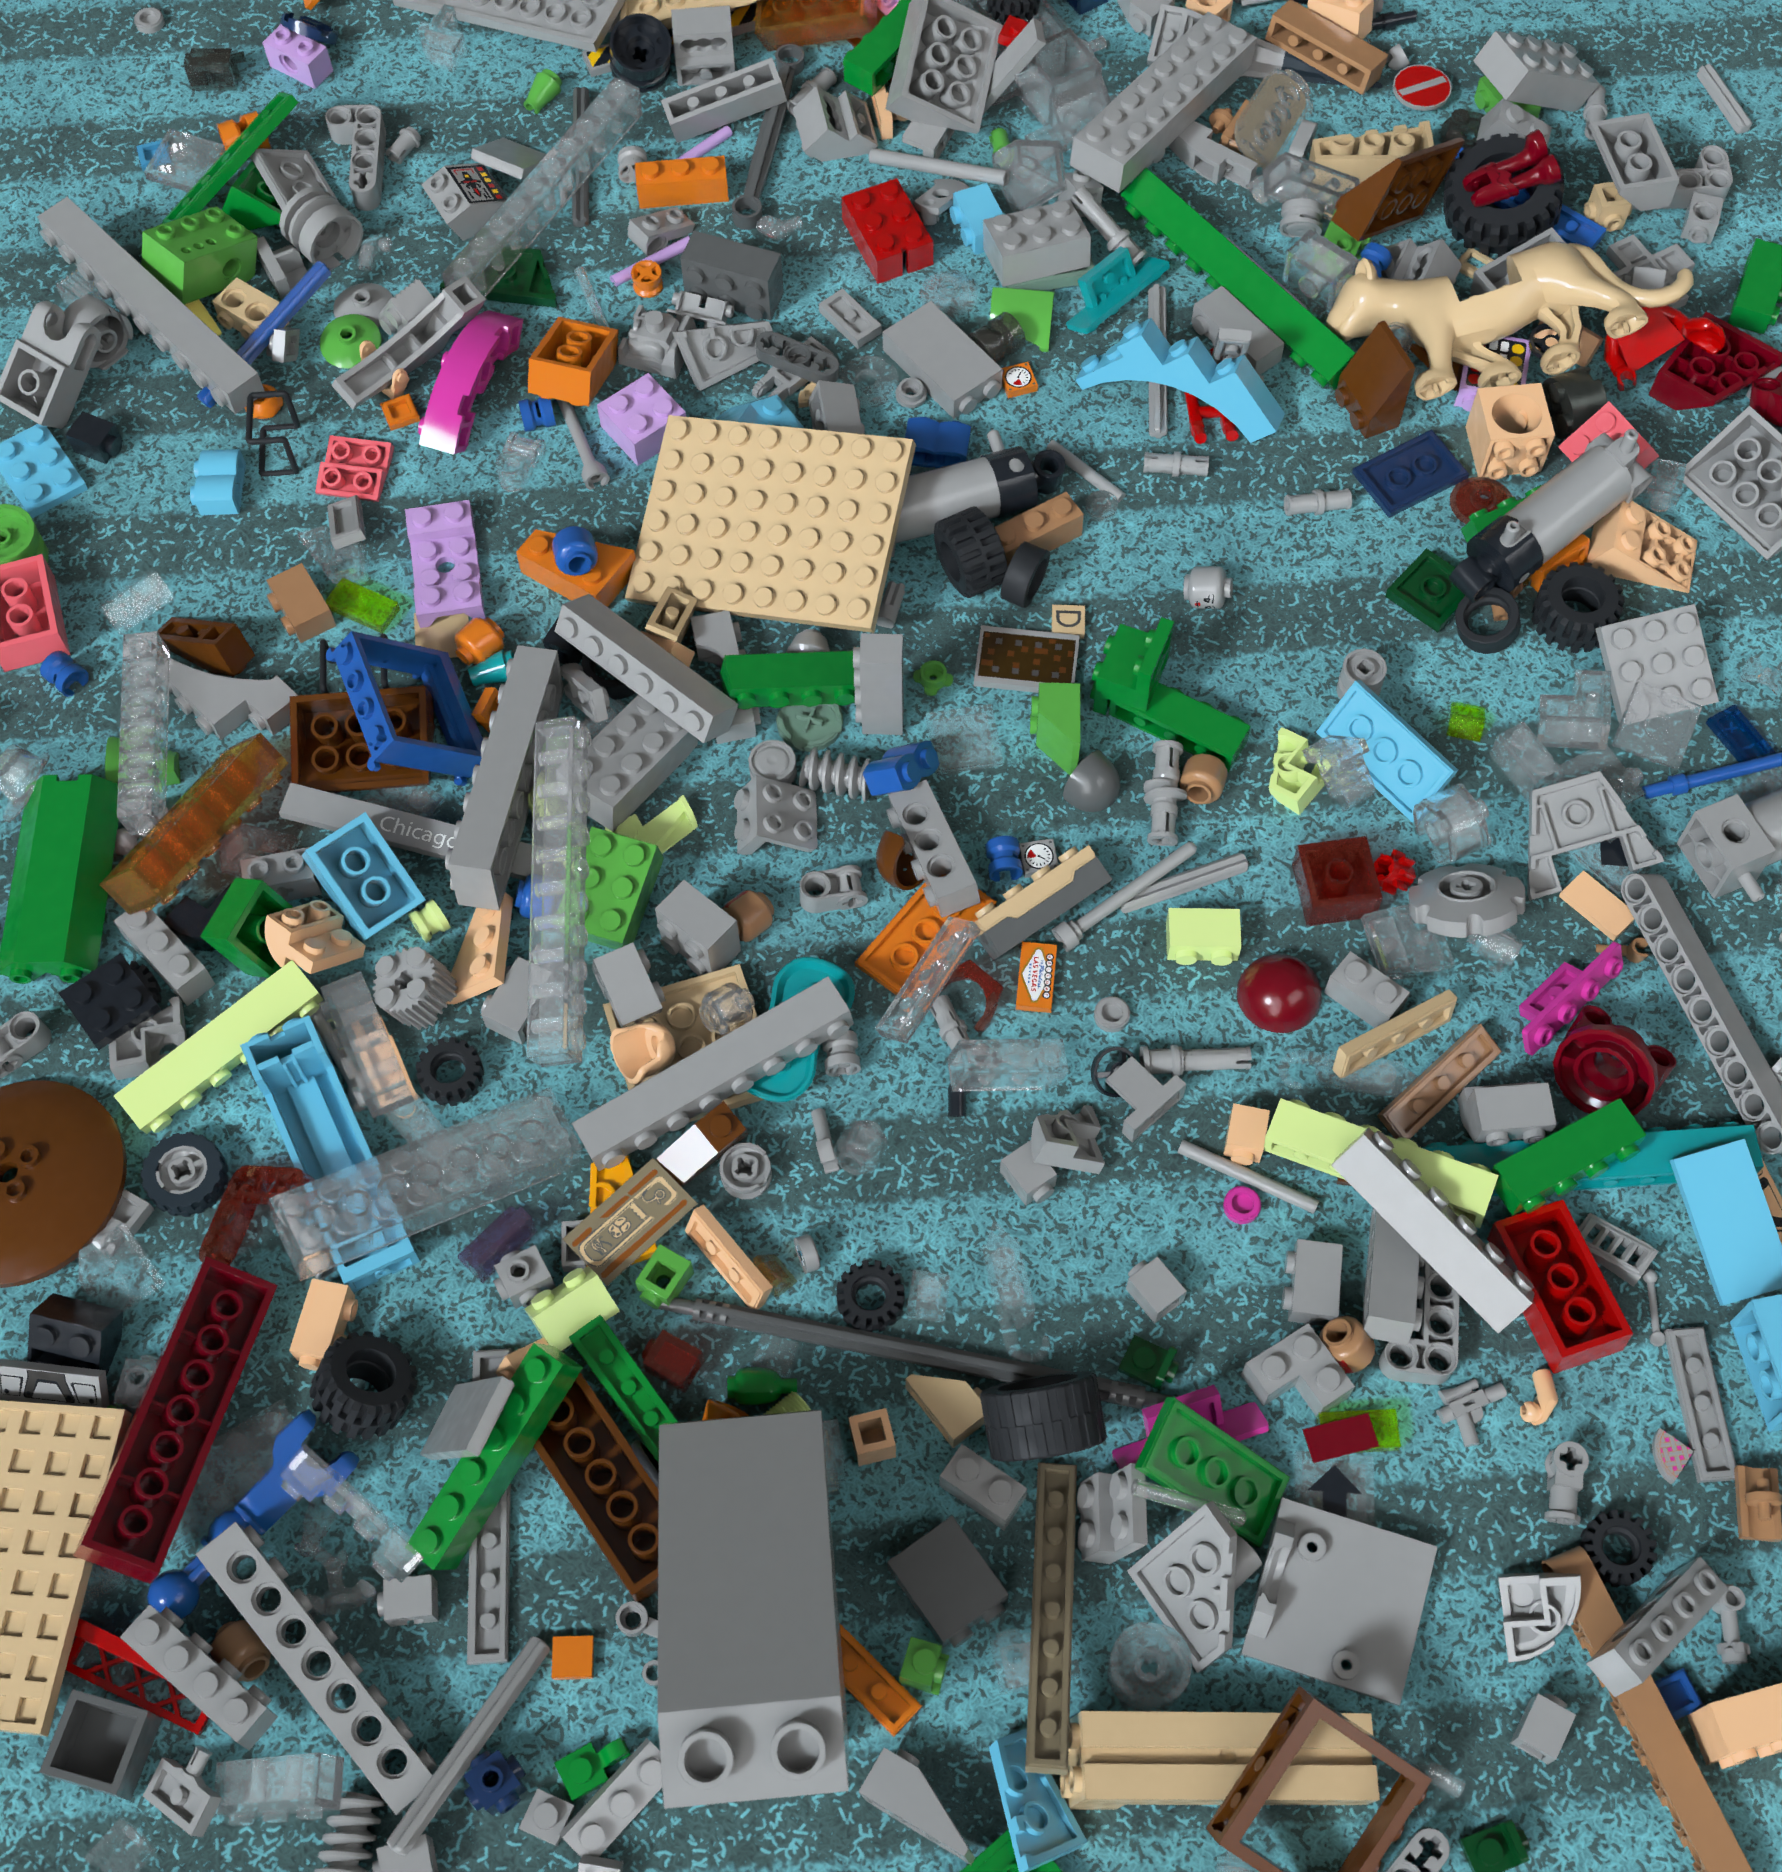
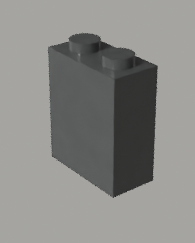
(948, 1583)

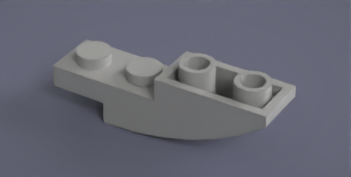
(1210, 158)

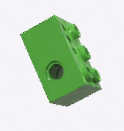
(199, 254)

